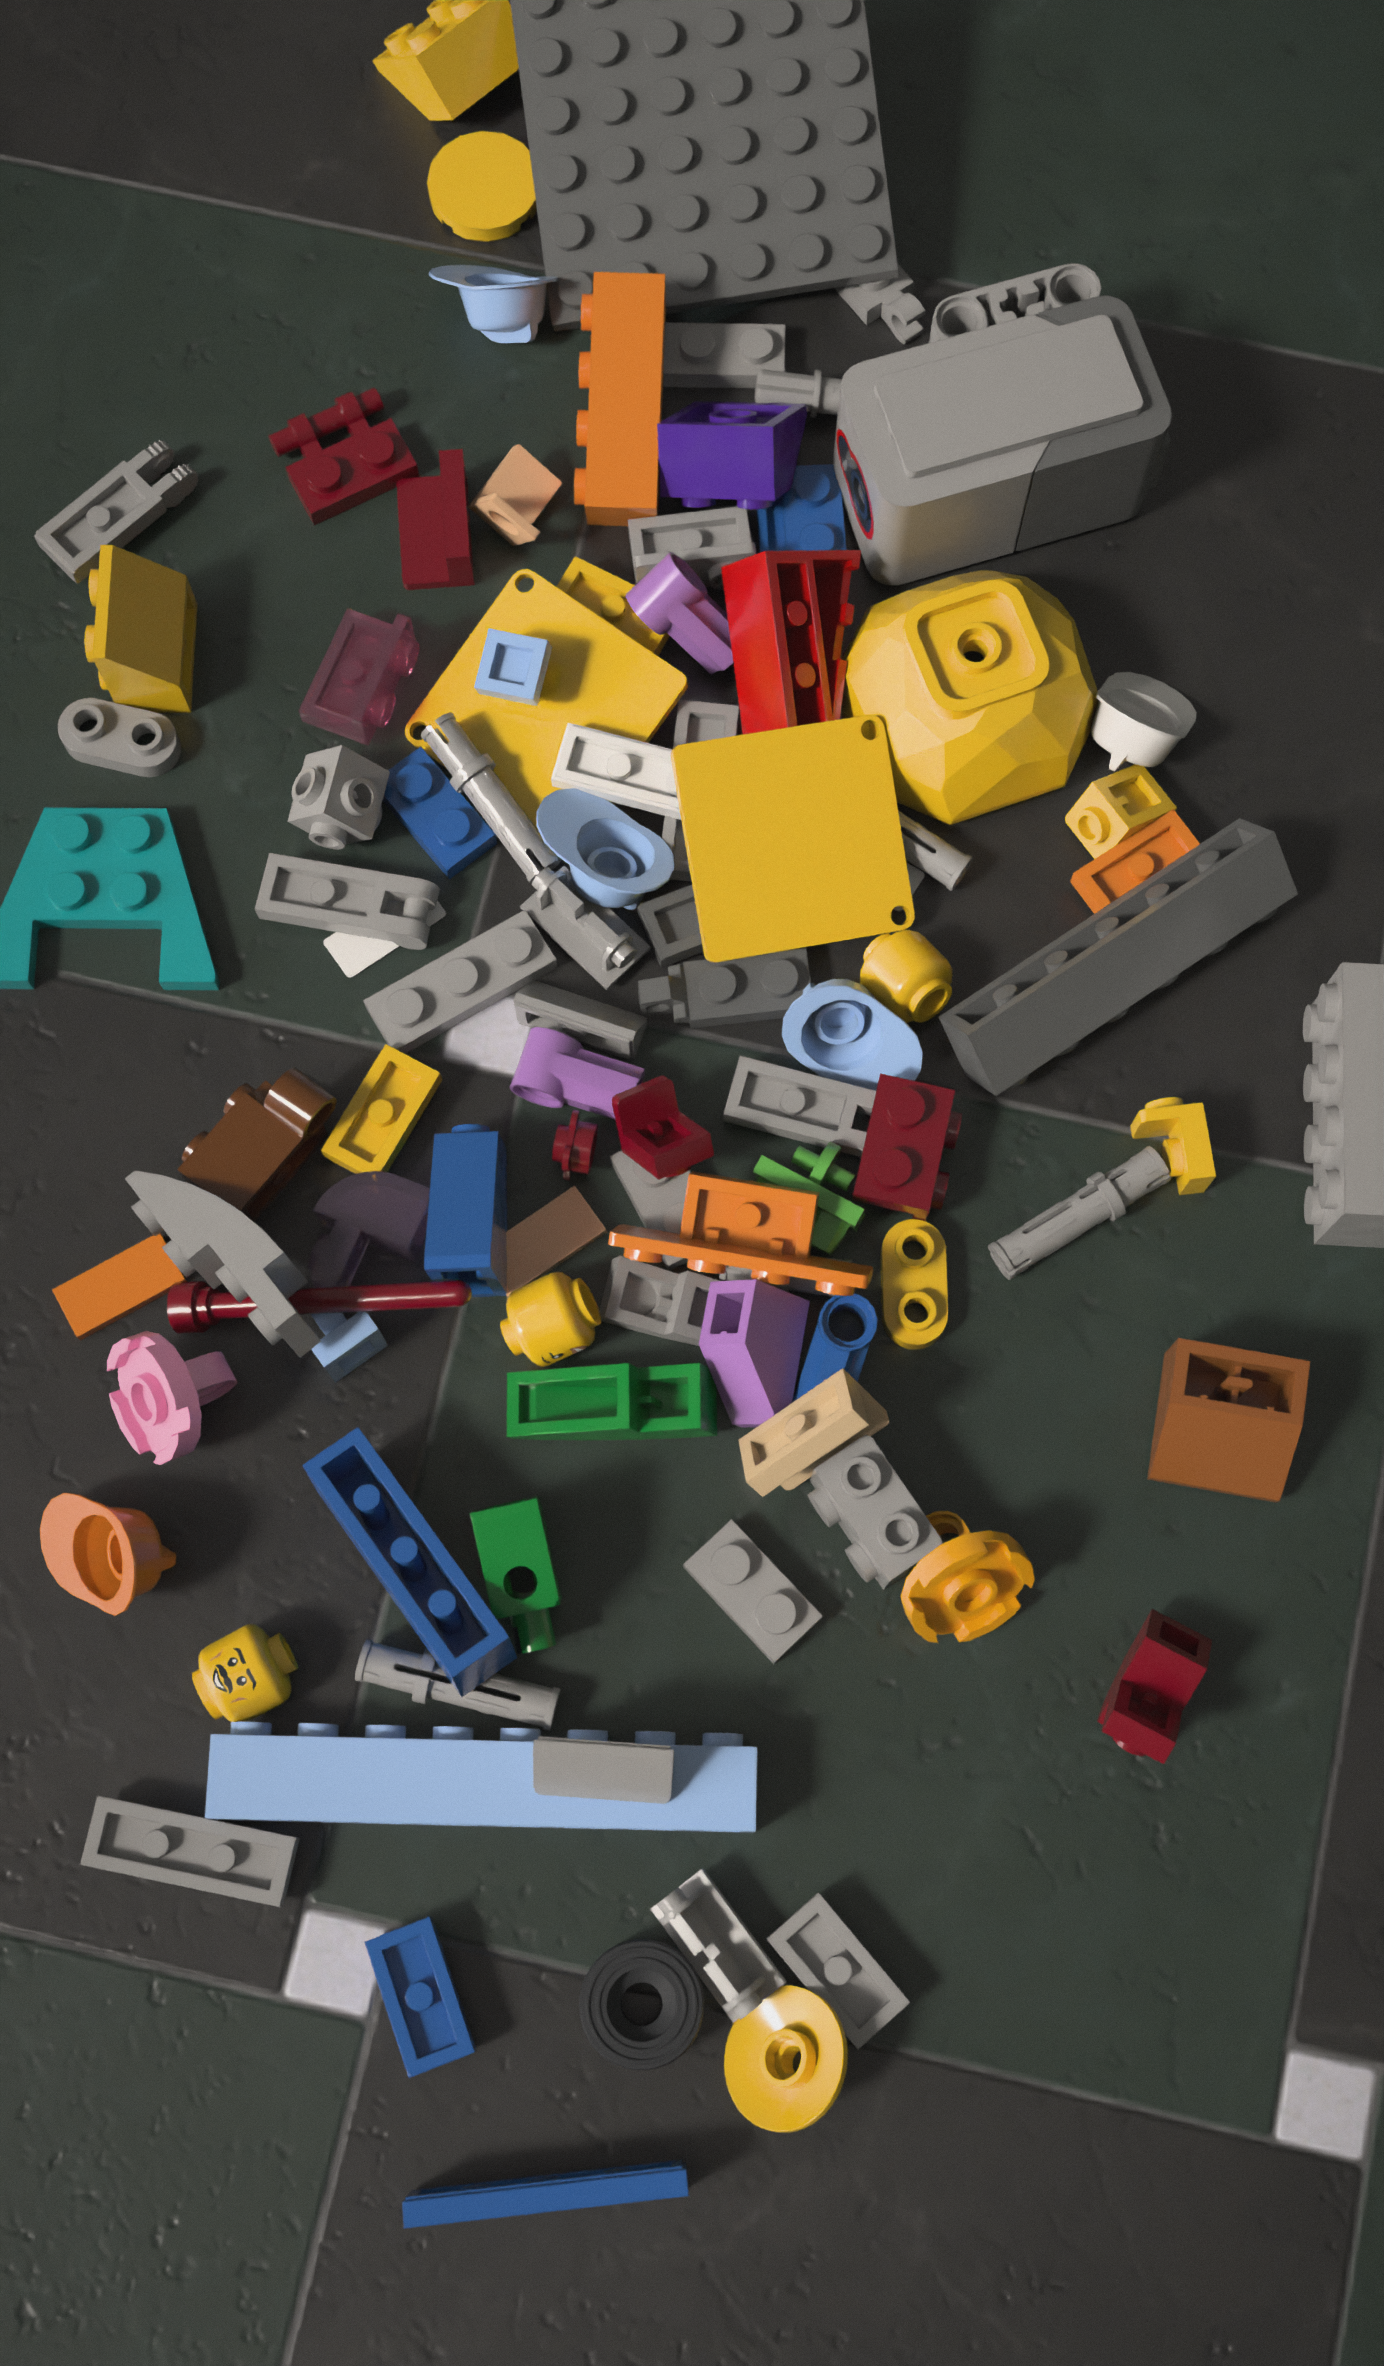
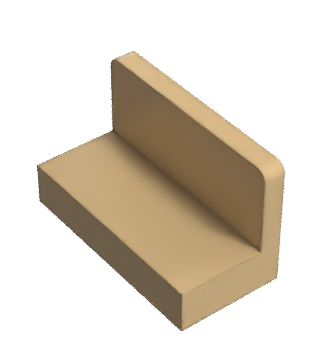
(809, 1433)

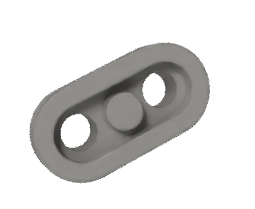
(115, 737)

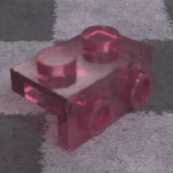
(359, 675)

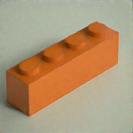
(624, 397)

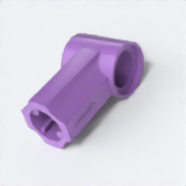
(677, 602)
(561, 1072)

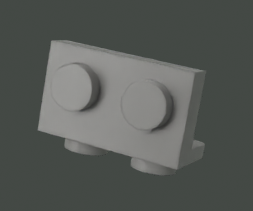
(700, 538)
(874, 1512)

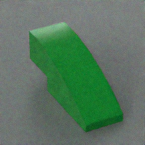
(612, 1403)

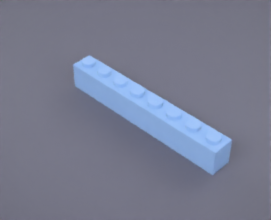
(460, 1780)

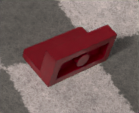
(436, 527)

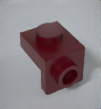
(657, 1132)

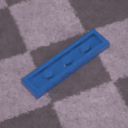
(545, 2193)

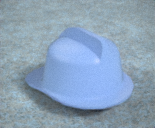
(498, 301)
(607, 850)
(850, 1035)

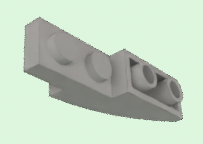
(226, 1250)

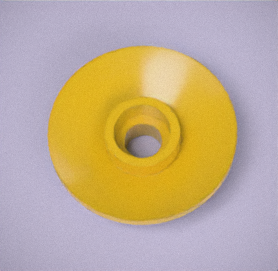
(762, 2056)

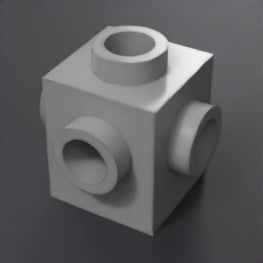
(338, 797)

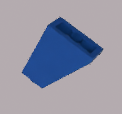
(468, 1210)

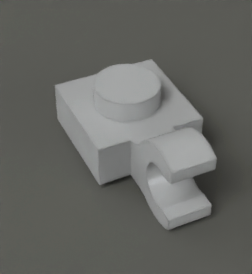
(891, 301)

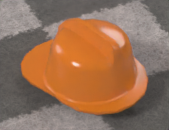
(102, 1551)

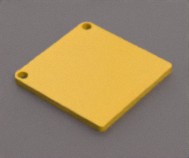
(591, 680)
(792, 837)

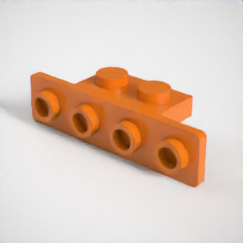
(746, 1228)

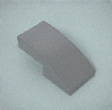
(655, 1300)

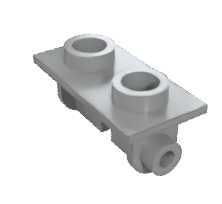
(583, 929)
(718, 1945)

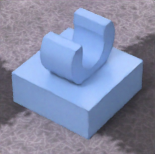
(513, 667)
(346, 1342)

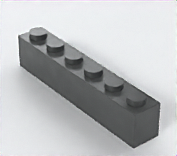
(1119, 956)

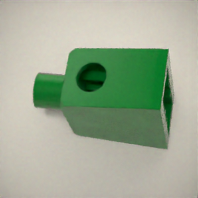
(514, 1537)

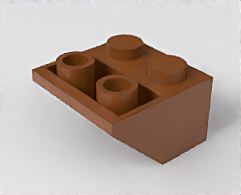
(1227, 1419)

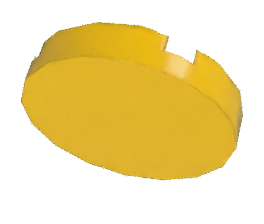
(482, 185)

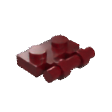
(350, 470)

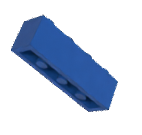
(410, 1562)

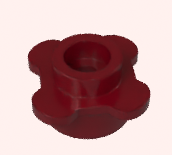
(575, 1146)

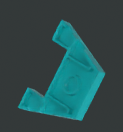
(105, 874)

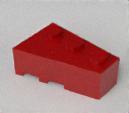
(789, 635)

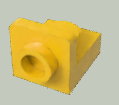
(1117, 808)
(1188, 1147)

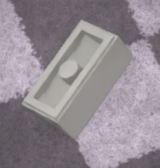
(580, 1018)
(602, 1770)

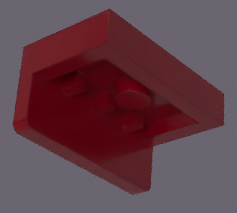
(905, 1147)

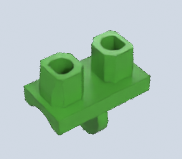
(834, 1212)

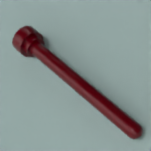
(196, 1307)

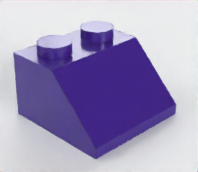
(730, 452)

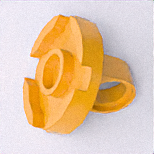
(965, 1582)

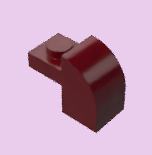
(1154, 1687)

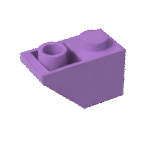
(753, 1347)

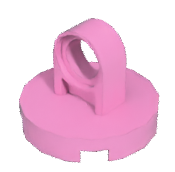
(164, 1393)

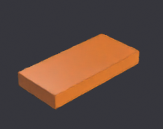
(118, 1286)

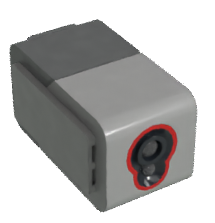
(1000, 434)

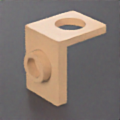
(516, 496)

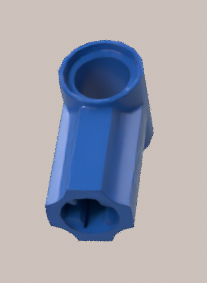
(829, 1353)

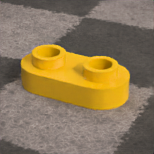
(913, 1281)

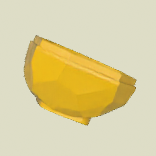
(967, 730)

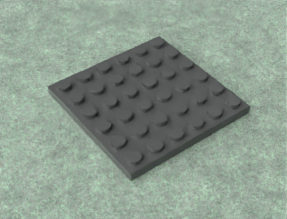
(704, 147)

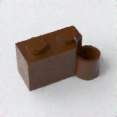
(259, 1141)

